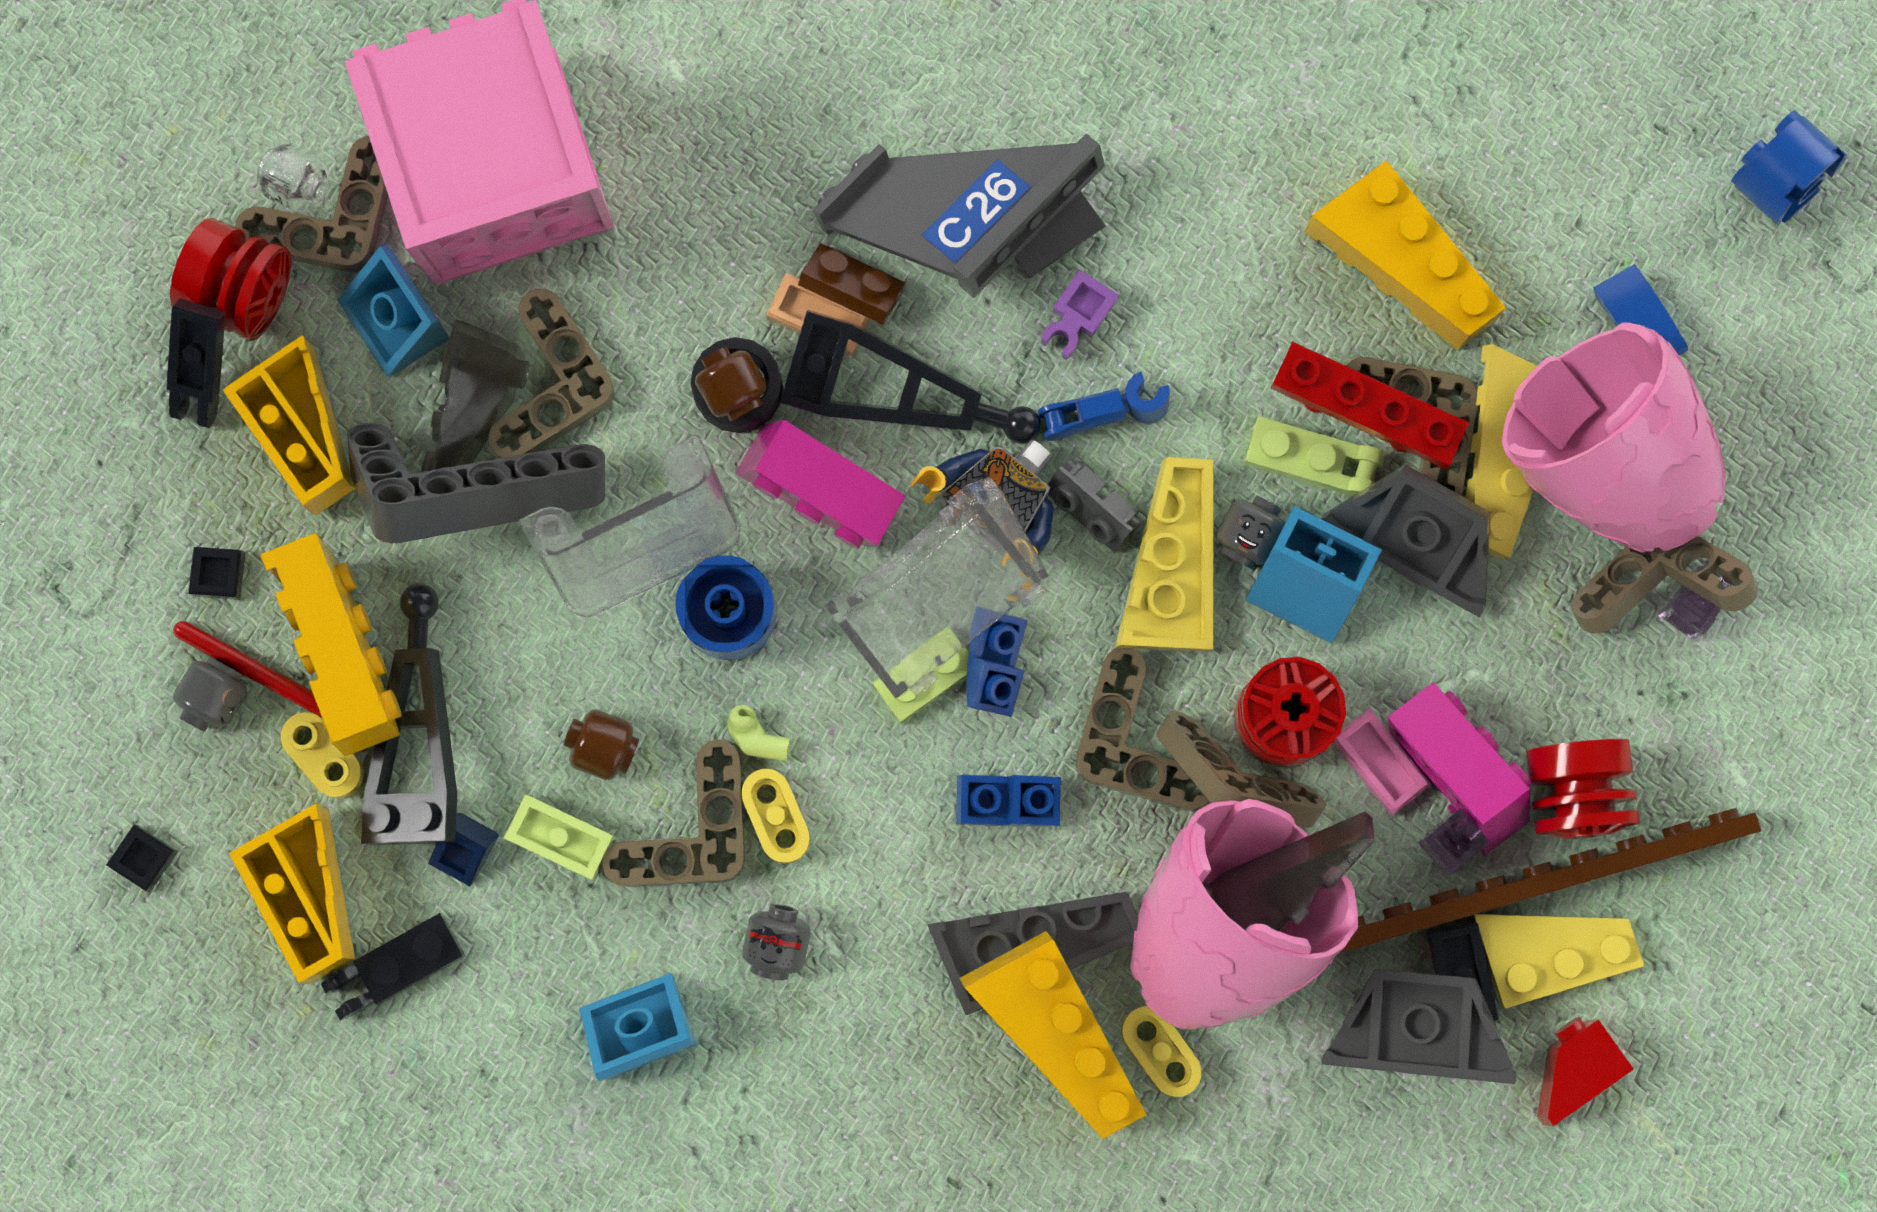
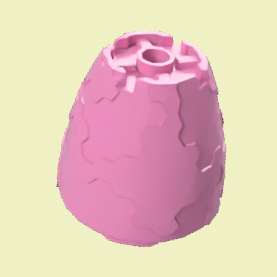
(1619, 440)
(1200, 962)

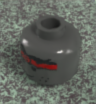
(776, 942)

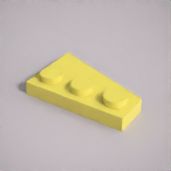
(1553, 954)

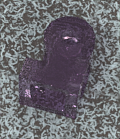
(1690, 611)
(1453, 841)

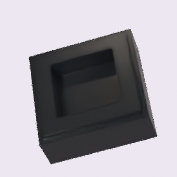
(216, 573)
(142, 858)

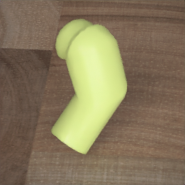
(751, 737)

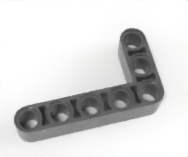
(468, 495)

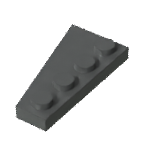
(1079, 928)

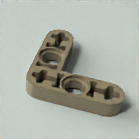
(344, 224)
(1446, 382)
(565, 392)
(1654, 569)
(1114, 740)
(1223, 781)
(697, 849)

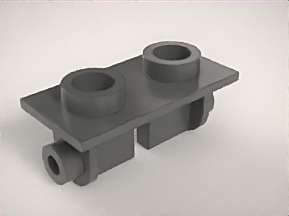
(1107, 520)

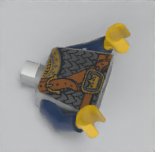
(1014, 476)

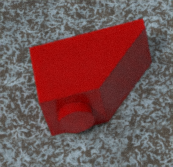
(1578, 1069)

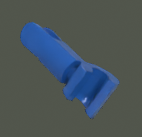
(1105, 409)

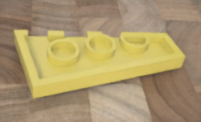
(1496, 480)
(1173, 573)

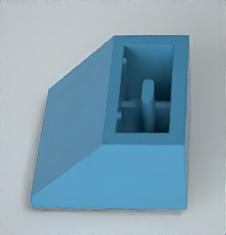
(1313, 574)

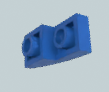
(1631, 299)
(991, 669)
(1008, 800)

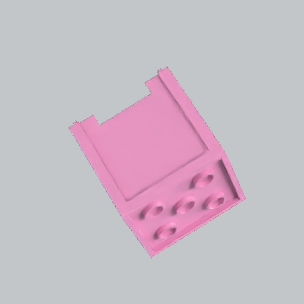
(479, 142)

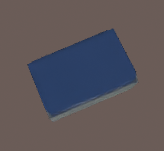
(468, 853)

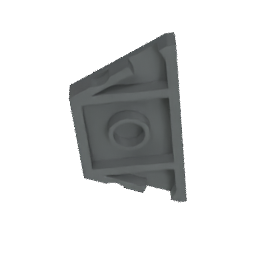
(1423, 534)
(1422, 1028)

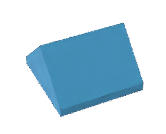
(391, 313)
(636, 1027)

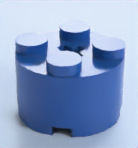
(1788, 169)
(707, 588)

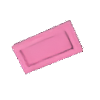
(1380, 762)

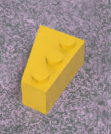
(295, 423)
(300, 892)

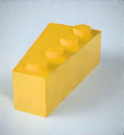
(1407, 254)
(334, 644)
(1050, 1021)

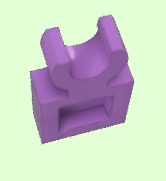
(1082, 309)

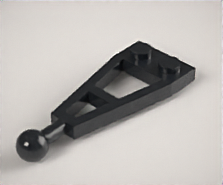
(819, 361)
(424, 815)

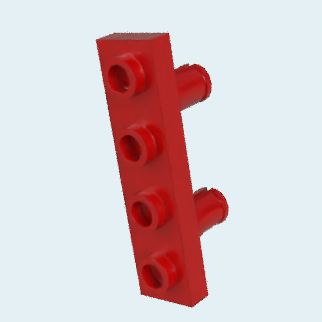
(1369, 405)

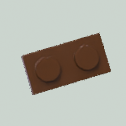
(851, 283)

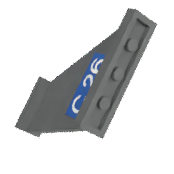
(960, 208)

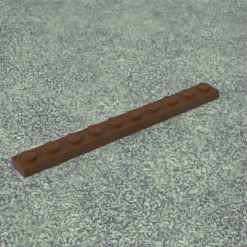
(1543, 879)

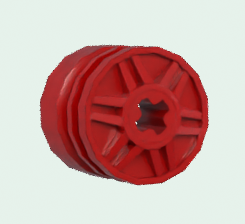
(232, 276)
(1267, 728)
(1582, 787)

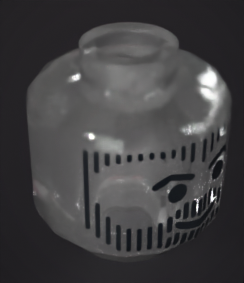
(293, 177)

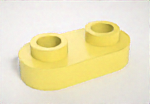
(319, 756)
(776, 816)
(1160, 1051)

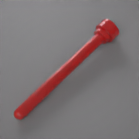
(247, 666)

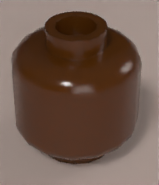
(730, 383)
(601, 744)

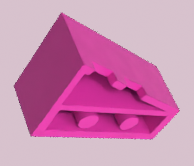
(820, 484)
(1463, 763)

